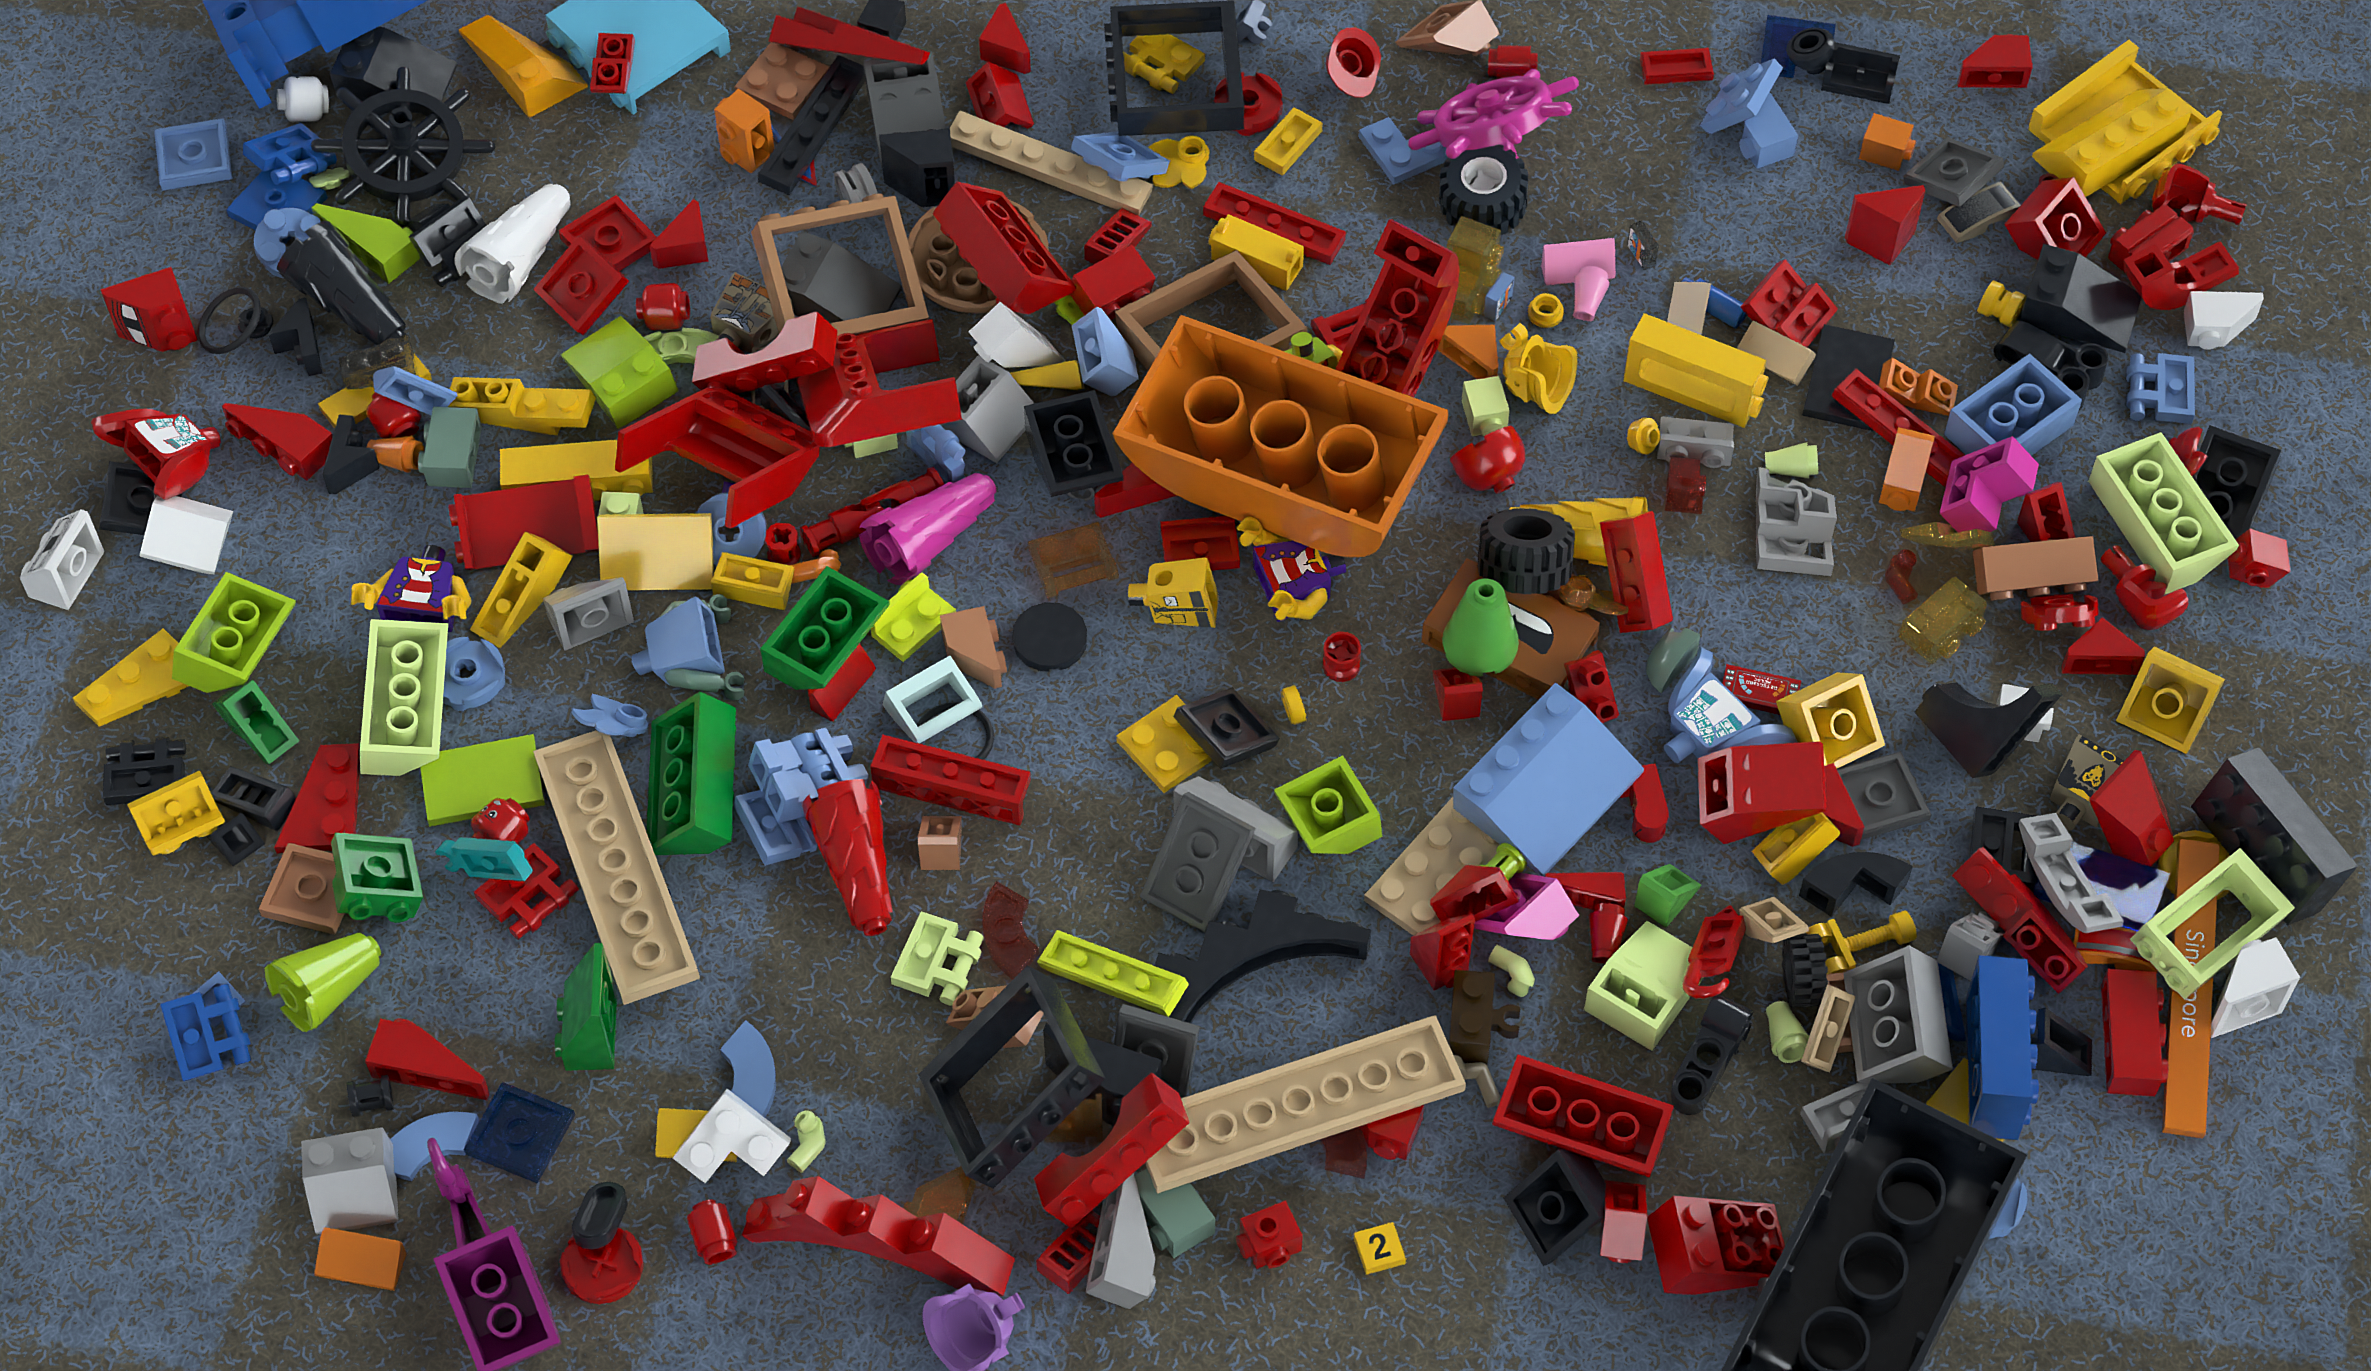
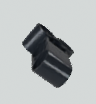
(2077, 368)
(1721, 1033)

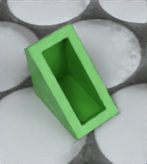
(1664, 893)

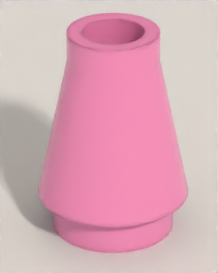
(1589, 291)

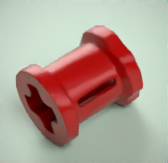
(786, 541)

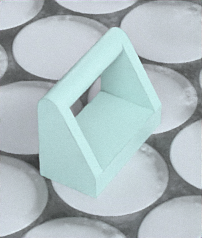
(920, 686)

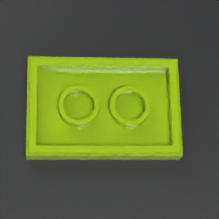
(475, 774)

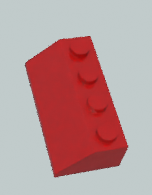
(1002, 248)
(1583, 1115)

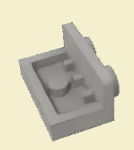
(1830, 1115)

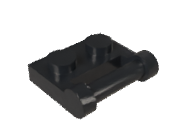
(1994, 832)

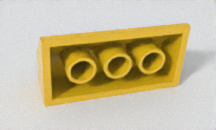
(2116, 139)

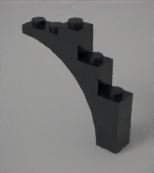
(1273, 936)

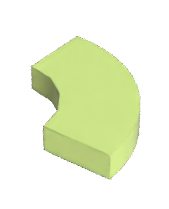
(679, 345)

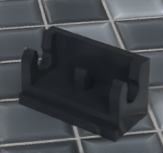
(1860, 73)

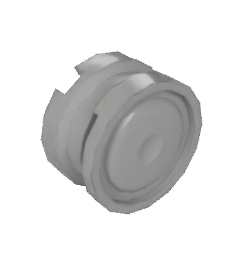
(854, 184)

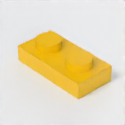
(1288, 141)

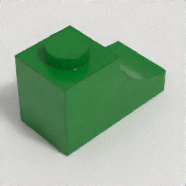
(255, 721)

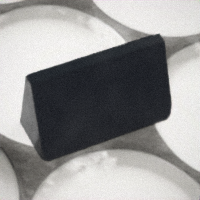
(782, 404)

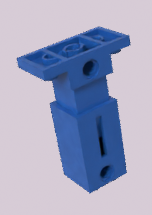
(269, 33)

